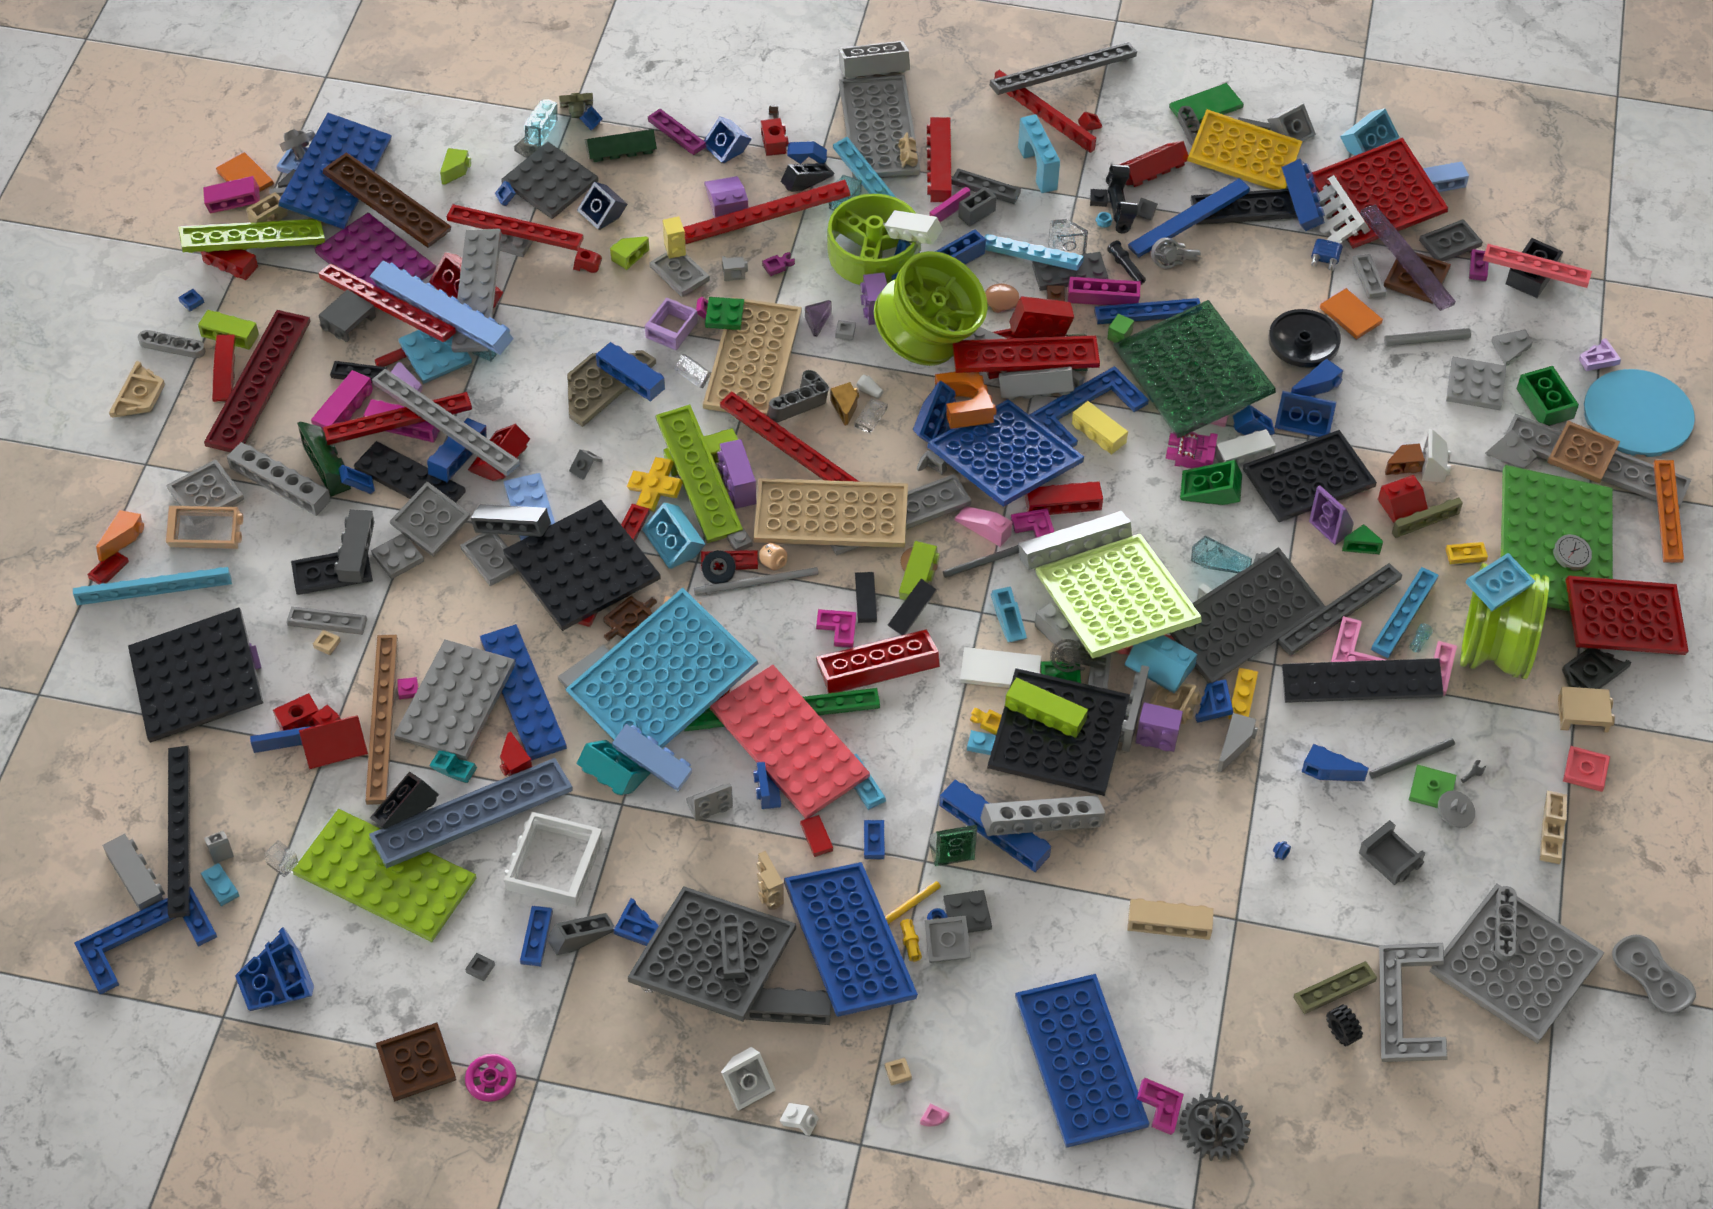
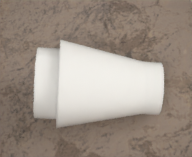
(868, 386)

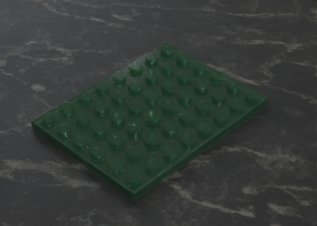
(1194, 368)

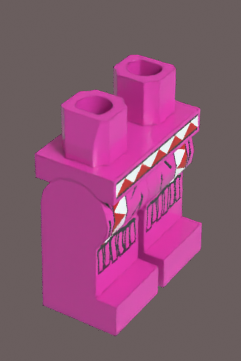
(1192, 450)

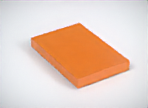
(242, 167)
(1351, 313)

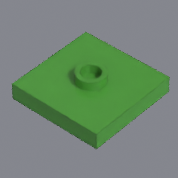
(1430, 785)

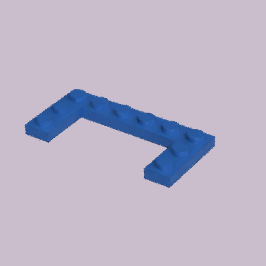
(1090, 390)
(95, 945)

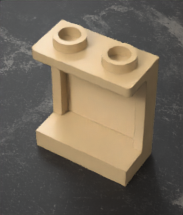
(1585, 707)

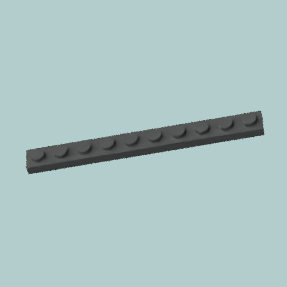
(1063, 68)

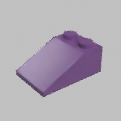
(726, 195)
(1330, 517)

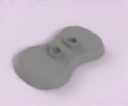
(1664, 986)

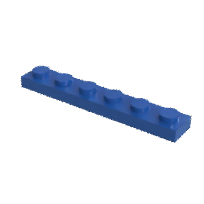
(1144, 311)

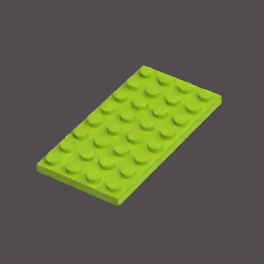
(410, 894)

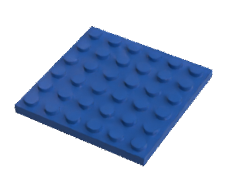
(1006, 455)

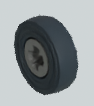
(719, 557)

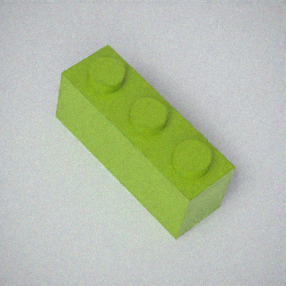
(216, 323)
(919, 567)

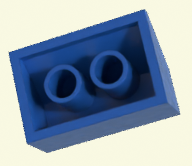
(1305, 414)

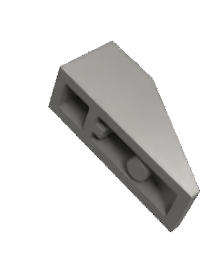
(1237, 739)

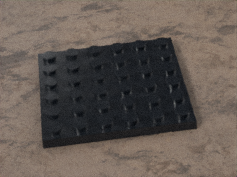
(582, 565)
(195, 674)
(1047, 754)

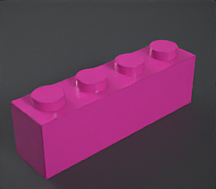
(1103, 291)
(344, 400)
(422, 431)

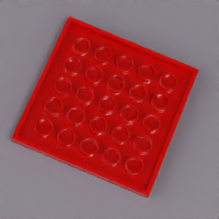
(1391, 181)

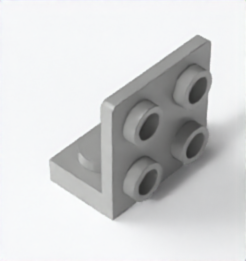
(711, 802)

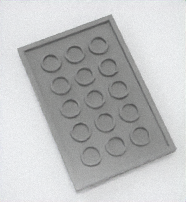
(455, 699)

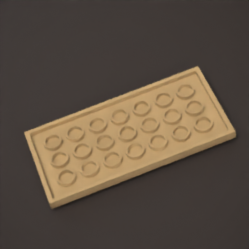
(756, 357)
(831, 513)

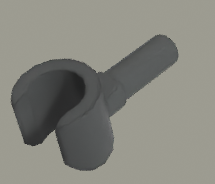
(1475, 771)

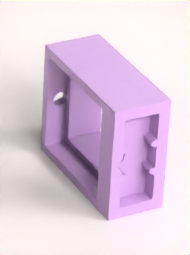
(665, 336)

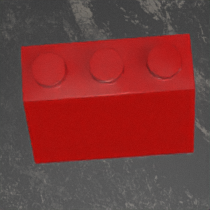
(510, 439)

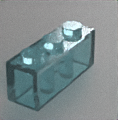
(541, 122)

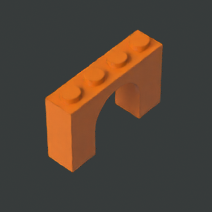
(971, 412)

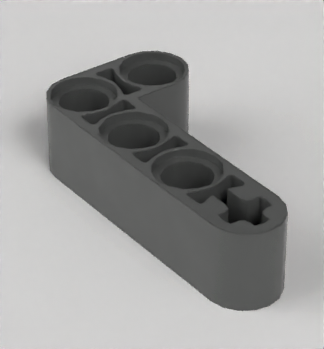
(811, 394)

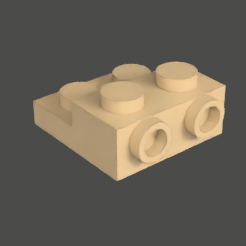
(1184, 699)
(769, 882)

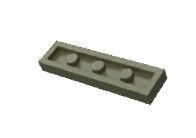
(1427, 517)
(1335, 987)

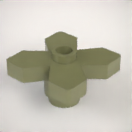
(576, 103)

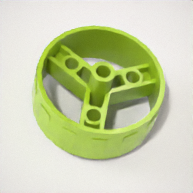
(862, 222)

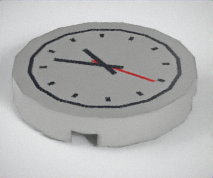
(1572, 552)

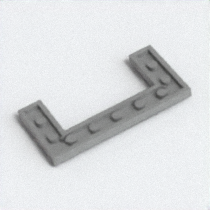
(1393, 1045)

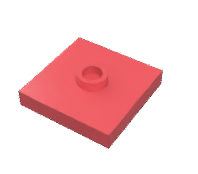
(1586, 768)

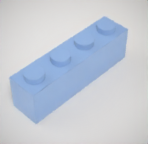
(1448, 176)
(652, 757)

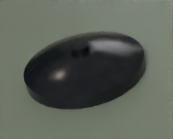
(1304, 338)

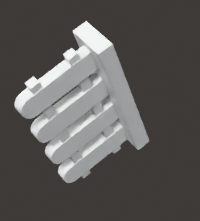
(1343, 216)

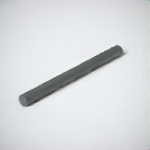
(981, 561)
(1412, 758)

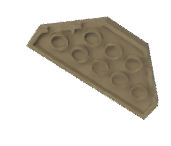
(594, 389)

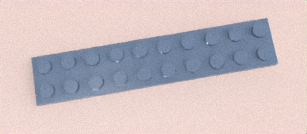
(470, 812)

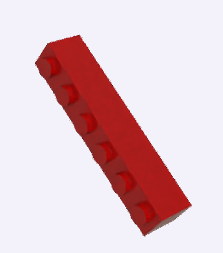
(940, 159)

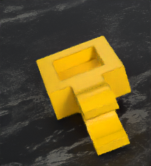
(989, 720)

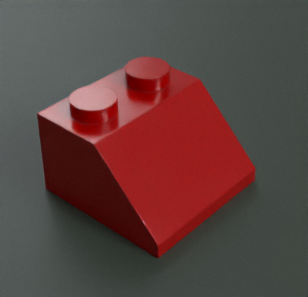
(1402, 498)

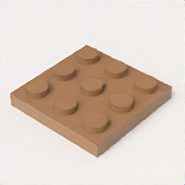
(1583, 452)

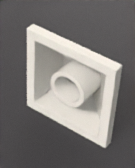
(747, 1078)

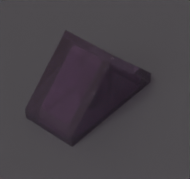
(817, 315)

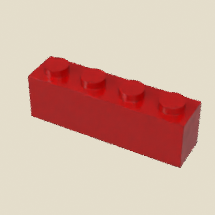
(1066, 498)

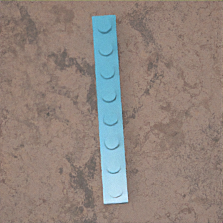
(152, 586)

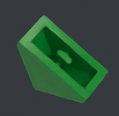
(1362, 541)

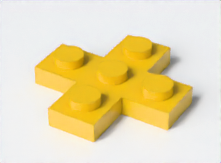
(655, 483)

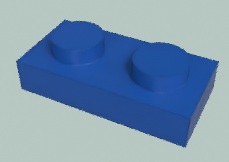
(874, 839)

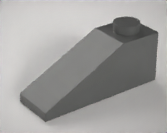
(577, 933)

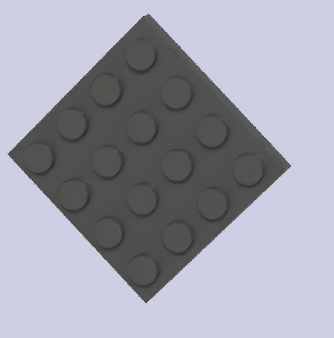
(550, 180)

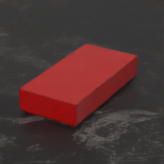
(108, 568)
(816, 835)

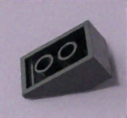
(406, 800)

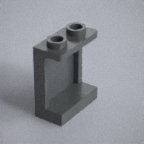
(346, 314)
(1391, 854)

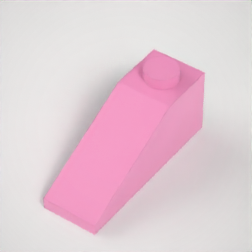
(986, 524)

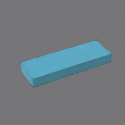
(869, 791)

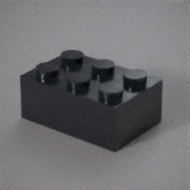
(1528, 282)

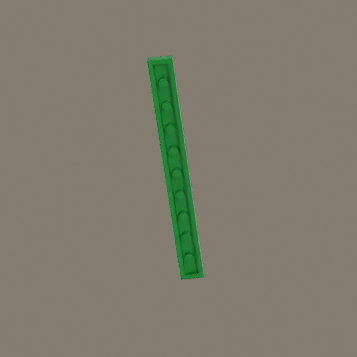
(822, 704)

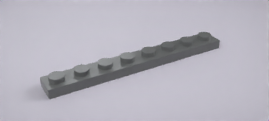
(1342, 606)

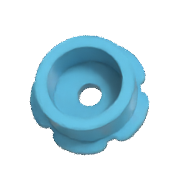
(1104, 219)

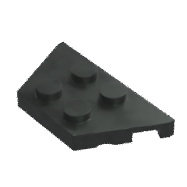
(1593, 669)

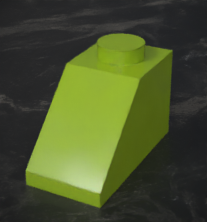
(454, 165)
(629, 251)

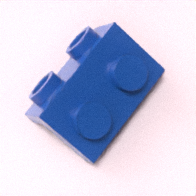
(767, 790)

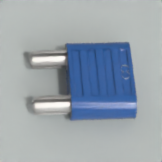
(1326, 252)

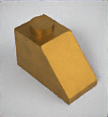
(844, 401)

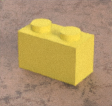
(674, 237)

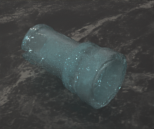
(1422, 634)

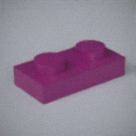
(1478, 267)

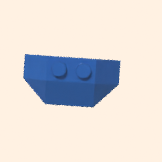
(933, 413)

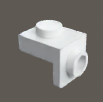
(799, 1117)

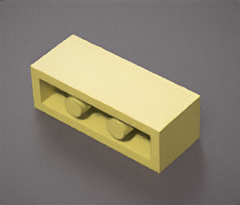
(1099, 427)

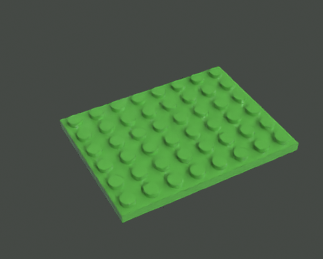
(1543, 509)

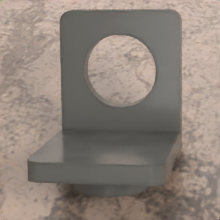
(583, 463)

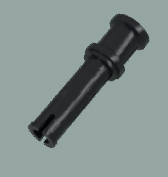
(1122, 257)

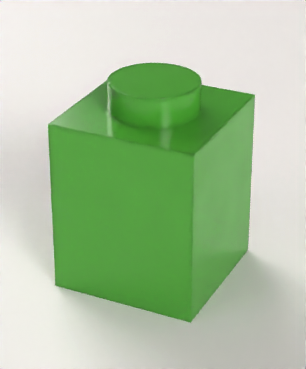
(1120, 328)

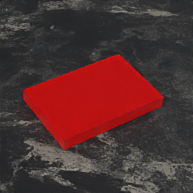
(333, 742)

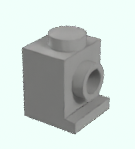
(734, 268)

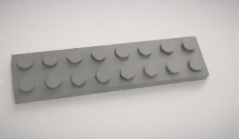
(478, 279)
(929, 503)

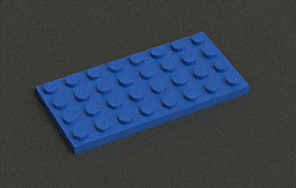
(316, 194)
(850, 939)
(1081, 1060)

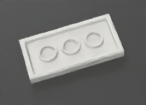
(995, 667)

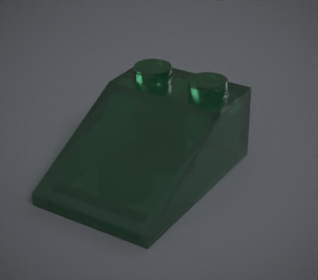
(953, 845)

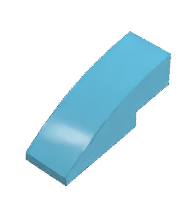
(1008, 614)

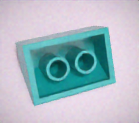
(611, 767)

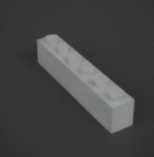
(1074, 540)

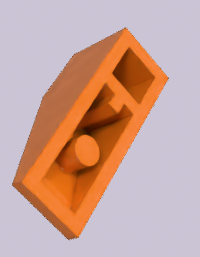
(120, 533)

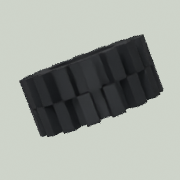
(1344, 1025)

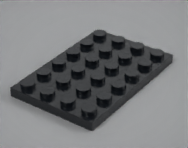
(1291, 476)

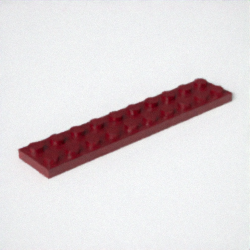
(257, 381)

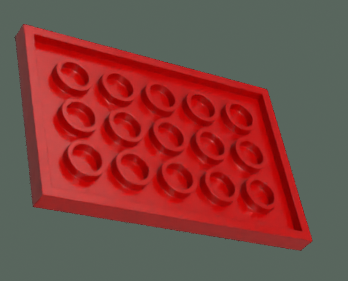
(1626, 615)

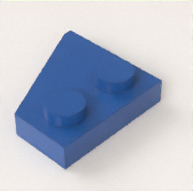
(1215, 702)
(635, 924)

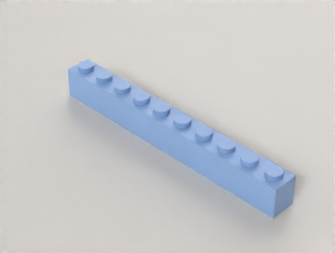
(438, 304)

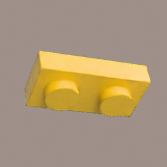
(1466, 553)

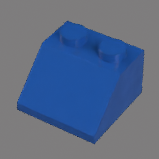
(726, 140)

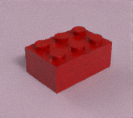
(1041, 318)

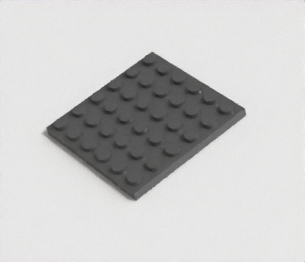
(688, 960)

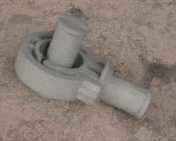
(297, 140)
(1173, 254)

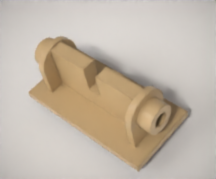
(908, 151)

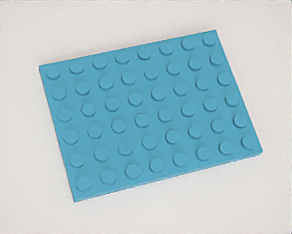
(663, 672)

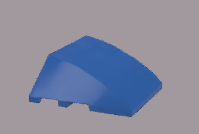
(275, 975)

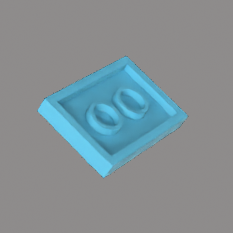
(1500, 581)

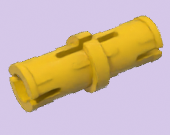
(910, 940)

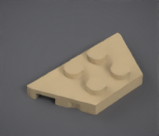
(138, 392)

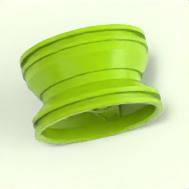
(927, 301)
(1507, 633)

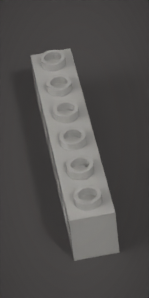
(279, 478)
(1042, 815)

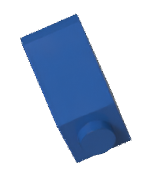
(1252, 420)

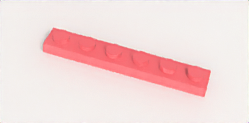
(1537, 265)

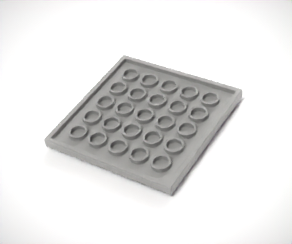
(1538, 979)

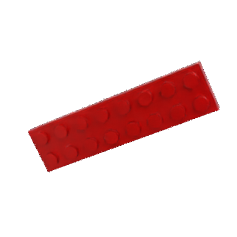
(1025, 354)

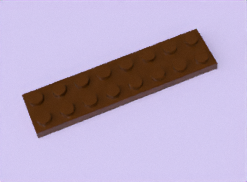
(387, 200)

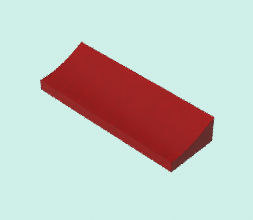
(878, 661)

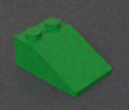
(1212, 484)

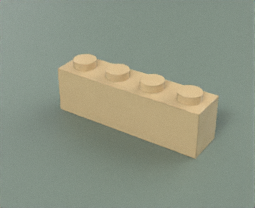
(1170, 919)

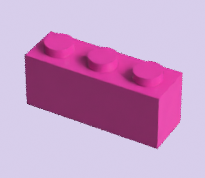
(231, 194)

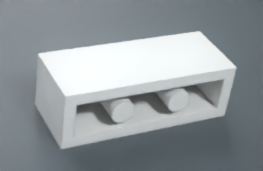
(913, 227)
(1245, 448)

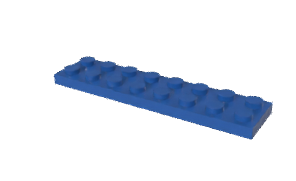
(525, 695)

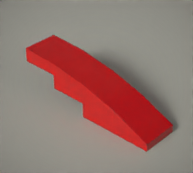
(223, 367)

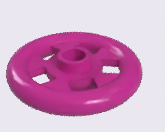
(492, 1061)

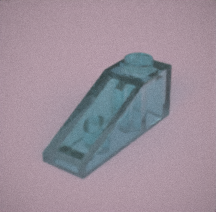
(1218, 556)

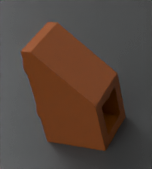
(1406, 460)

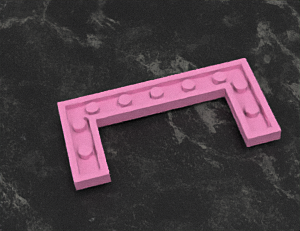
(1347, 641)

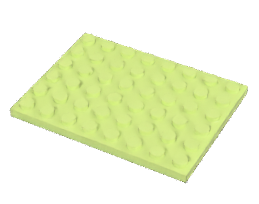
(1117, 595)

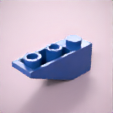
(1331, 766)

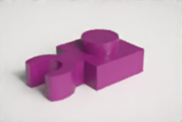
(778, 264)

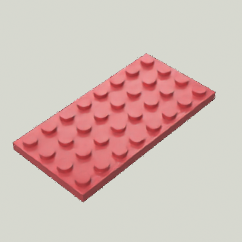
(791, 739)

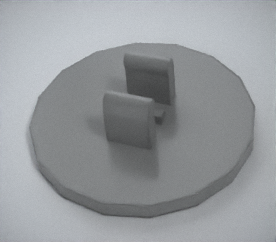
(1456, 809)

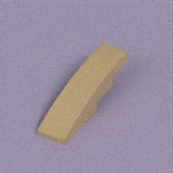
(1553, 827)

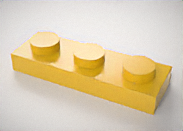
(1244, 692)

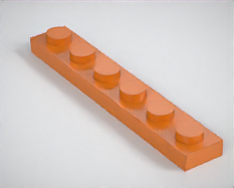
(1668, 511)

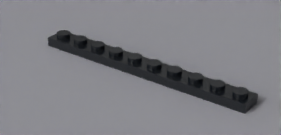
(178, 832)

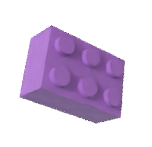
(737, 473)

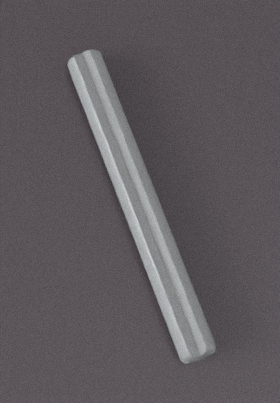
(1430, 336)

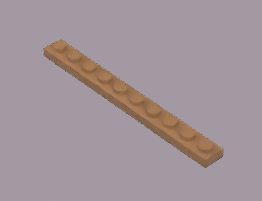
(381, 719)

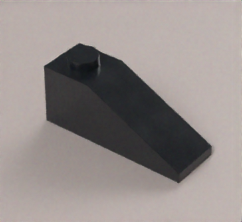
(802, 176)

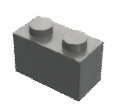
(977, 206)

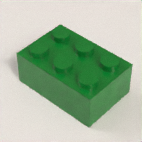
(1547, 396)

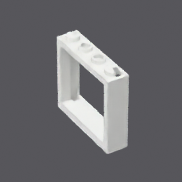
(563, 827)

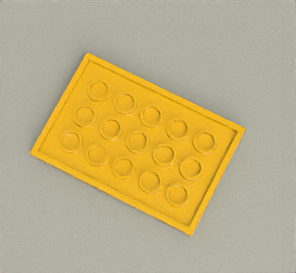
(1243, 150)

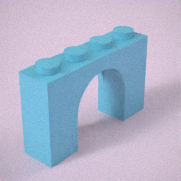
(1035, 142)

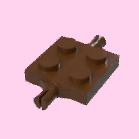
(627, 616)

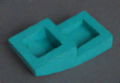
(451, 766)

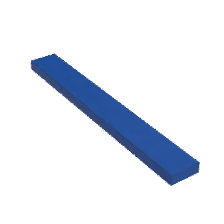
(1190, 217)

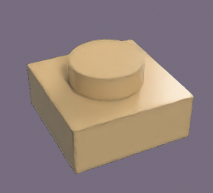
(326, 642)
(898, 1071)

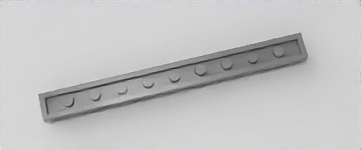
(446, 422)

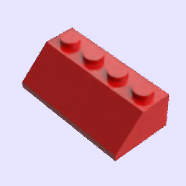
(1156, 162)
(447, 276)

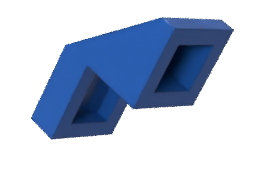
(802, 150)

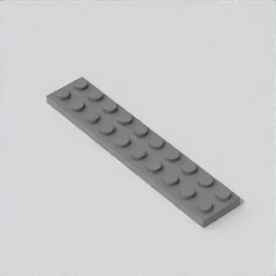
(1622, 471)

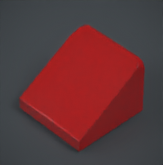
(1089, 121)

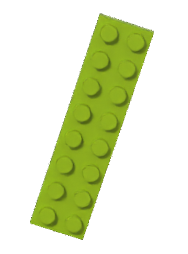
(251, 235)
(698, 473)

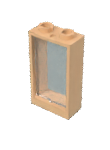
(204, 527)

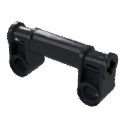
(1123, 211)

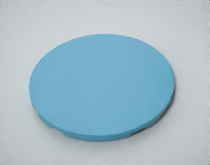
(1639, 411)

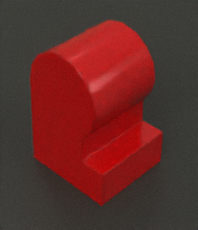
(587, 260)

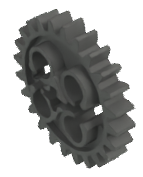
(1235, 1125)

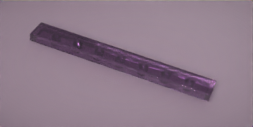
(1407, 257)

